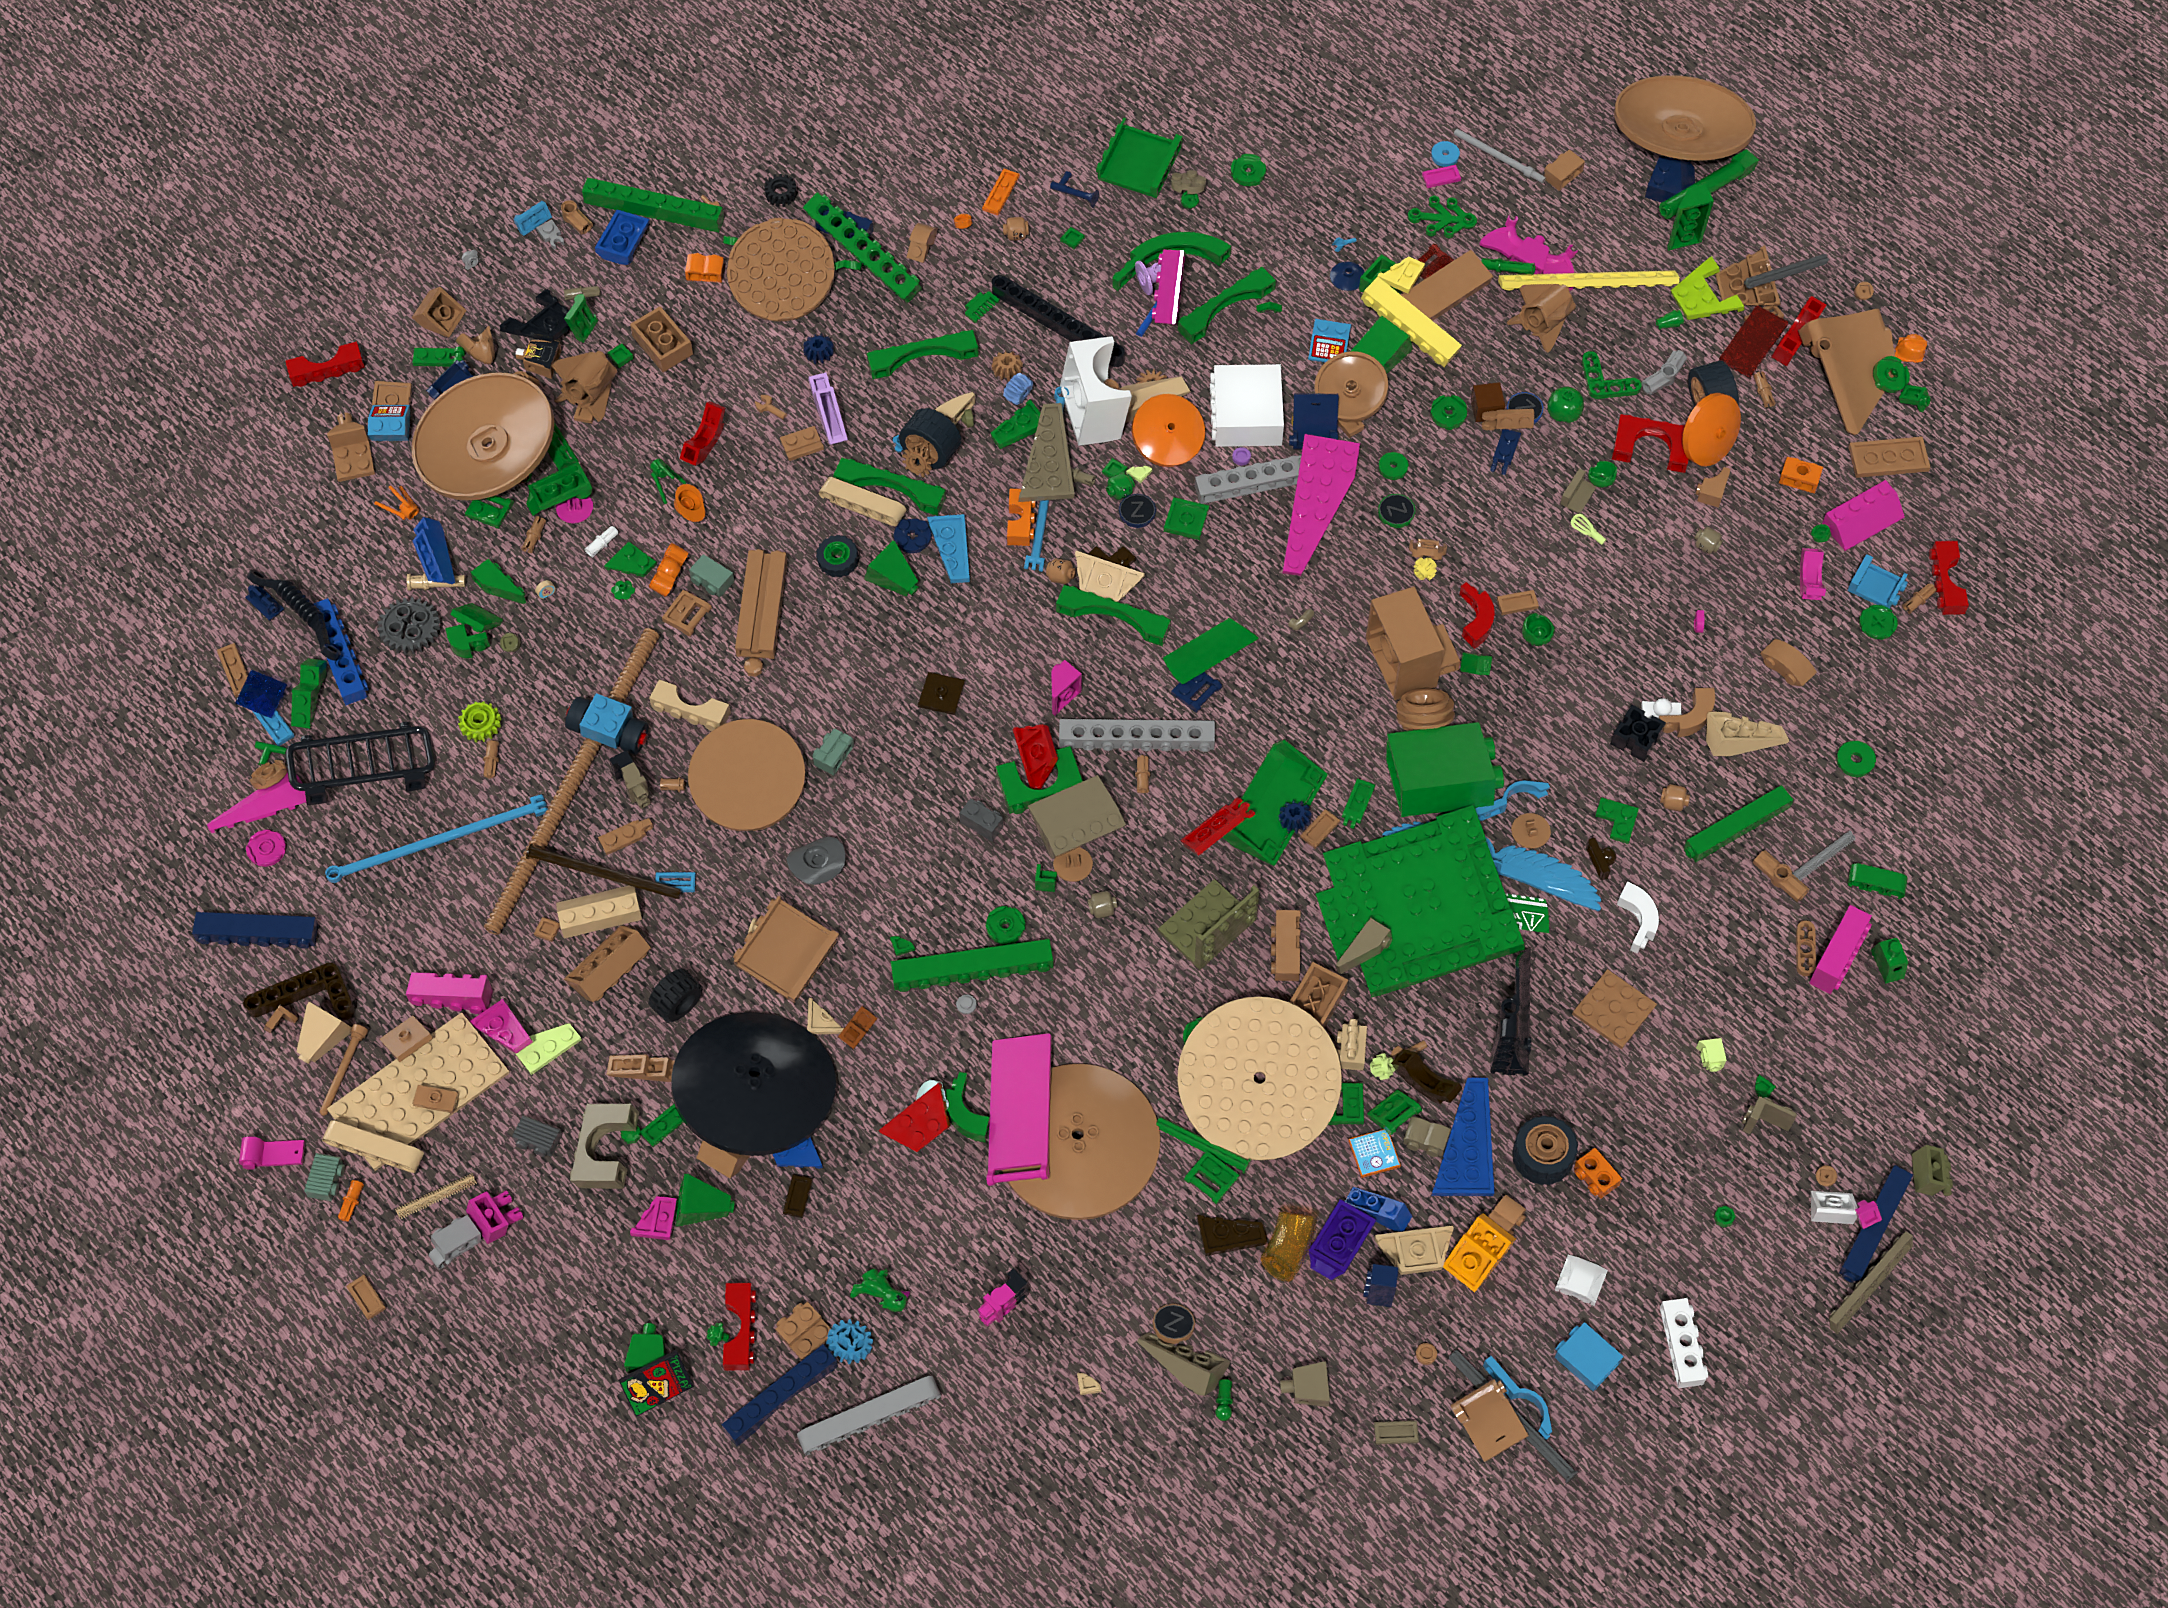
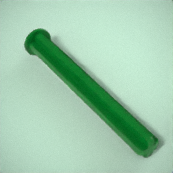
(1203, 1145)

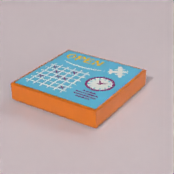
(1374, 1153)

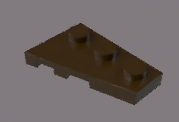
(1229, 1235)

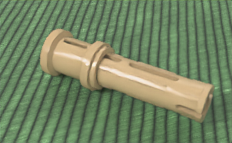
(422, 582)

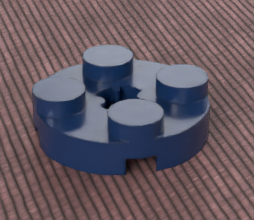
(910, 526)

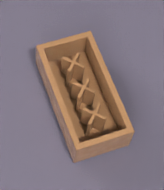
(1320, 993)

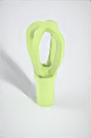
(1591, 532)

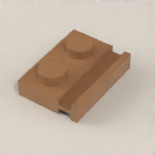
(801, 443)

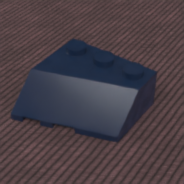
(1669, 178)

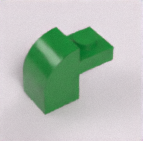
(463, 644)

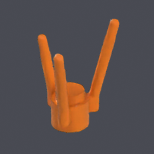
(407, 507)

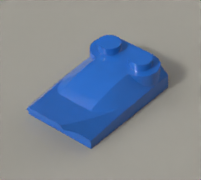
(621, 237)

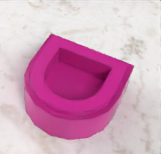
(1699, 621)

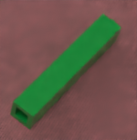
(1738, 824)

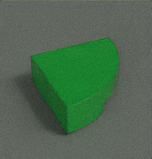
(1261, 308)
(901, 946)
(1763, 1087)

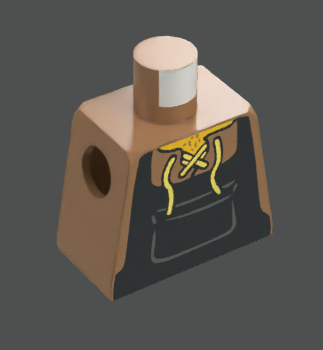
(540, 356)

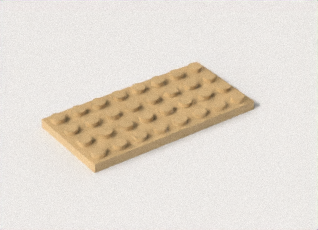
(451, 1061)

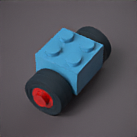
(607, 723)

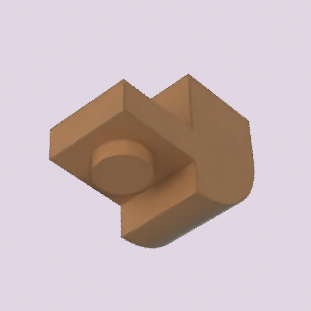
(921, 238)

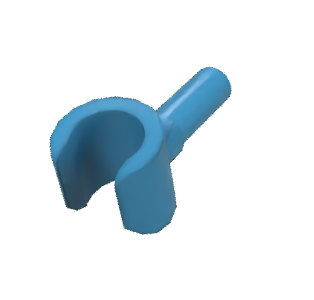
(1339, 242)

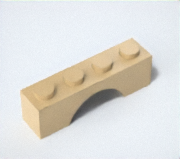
(710, 714)

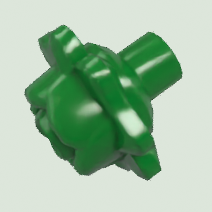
(716, 1334)

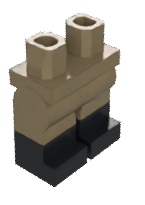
(636, 786)

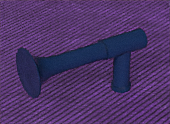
(1062, 187)

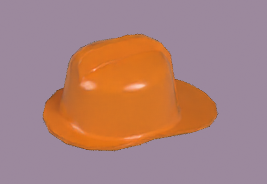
(1911, 348)
(688, 498)

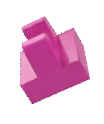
(1867, 1213)

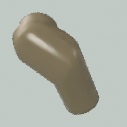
(1303, 620)

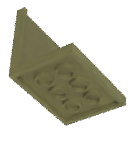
(1210, 922)

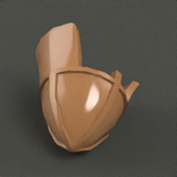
(480, 347)

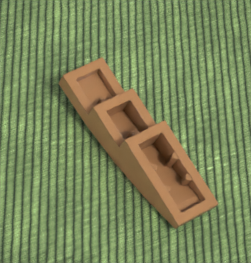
(640, 1067)

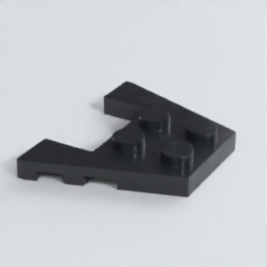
(546, 325)

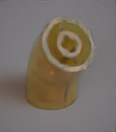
(1289, 1245)

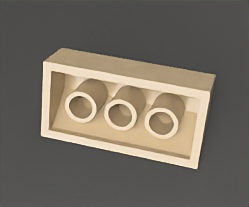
(598, 911)

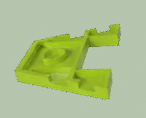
(1696, 296)

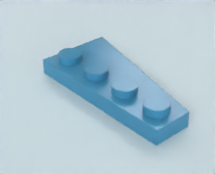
(951, 542)

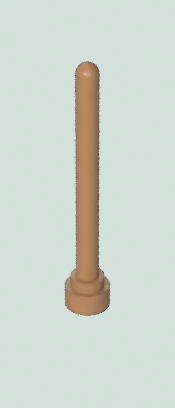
(357, 1034)

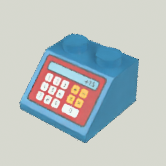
(1328, 340)
(389, 423)

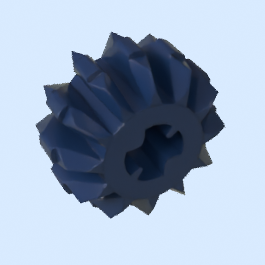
(818, 348)
(1295, 816)

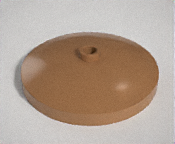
(1354, 372)

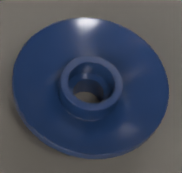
(1346, 281)

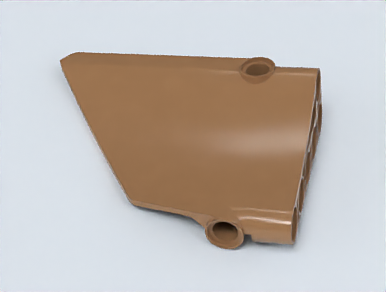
(1849, 355)

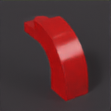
(708, 433)
(1480, 628)

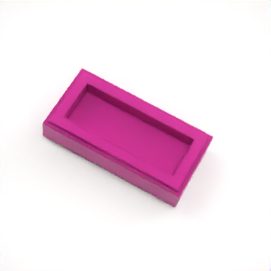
(1441, 176)

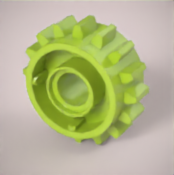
(475, 713)

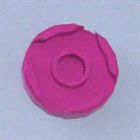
(270, 852)

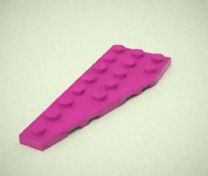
(1322, 482)

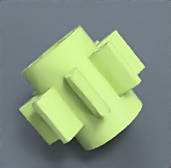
(1382, 1066)

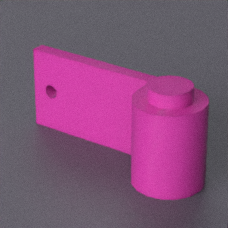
(277, 1153)

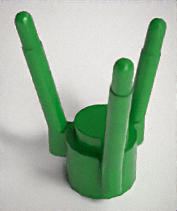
(661, 470)

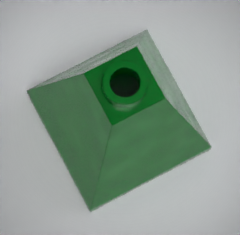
(892, 571)
(701, 1202)

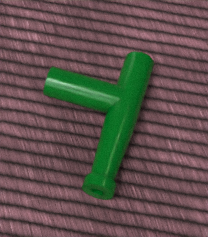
(268, 748)

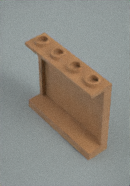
(785, 949)

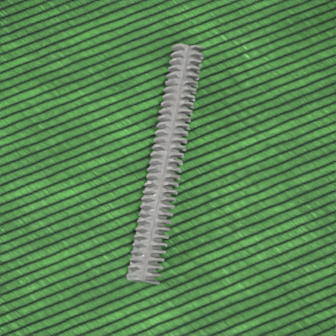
(1821, 858)

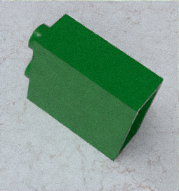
(1442, 769)

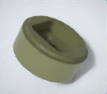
(967, 418)
(510, 642)

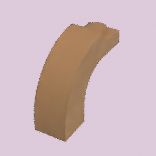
(1694, 720)

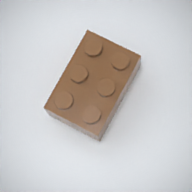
(661, 339)

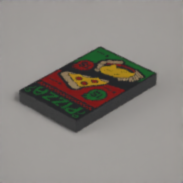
(655, 1383)

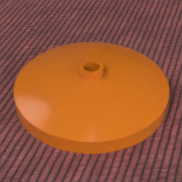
(1711, 429)
(1157, 441)

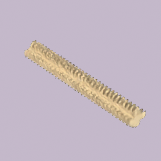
(469, 1180)

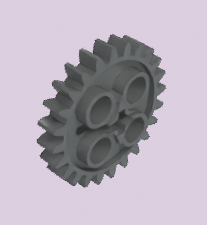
(423, 629)

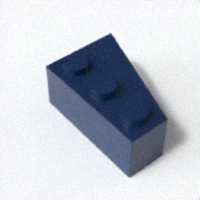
(1380, 1285)

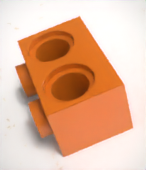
(1601, 1171)

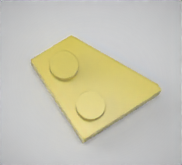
(1403, 275)

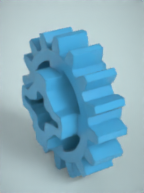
(849, 1341)

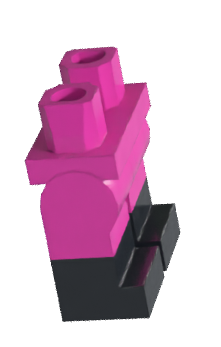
(1003, 1298)

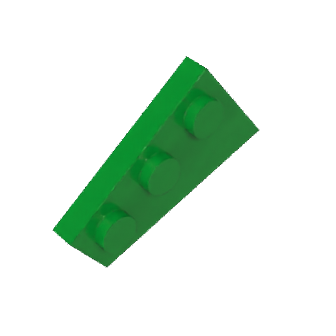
(1018, 427)

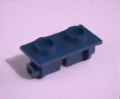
(263, 602)

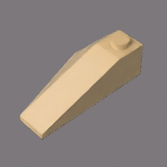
(1736, 736)

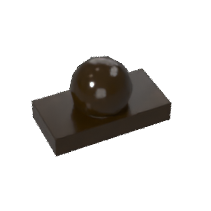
(1601, 858)

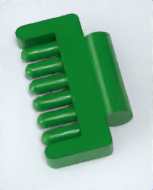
(977, 303)

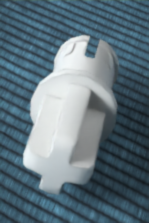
(601, 541)

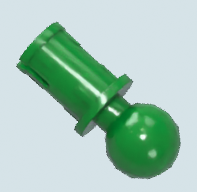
(1223, 1411)

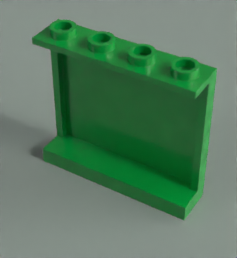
(1138, 159)

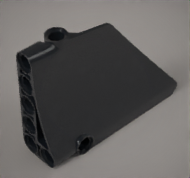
(1513, 1038)

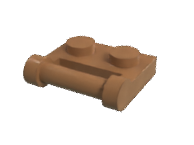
(682, 608)

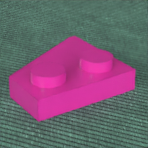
(657, 1220)

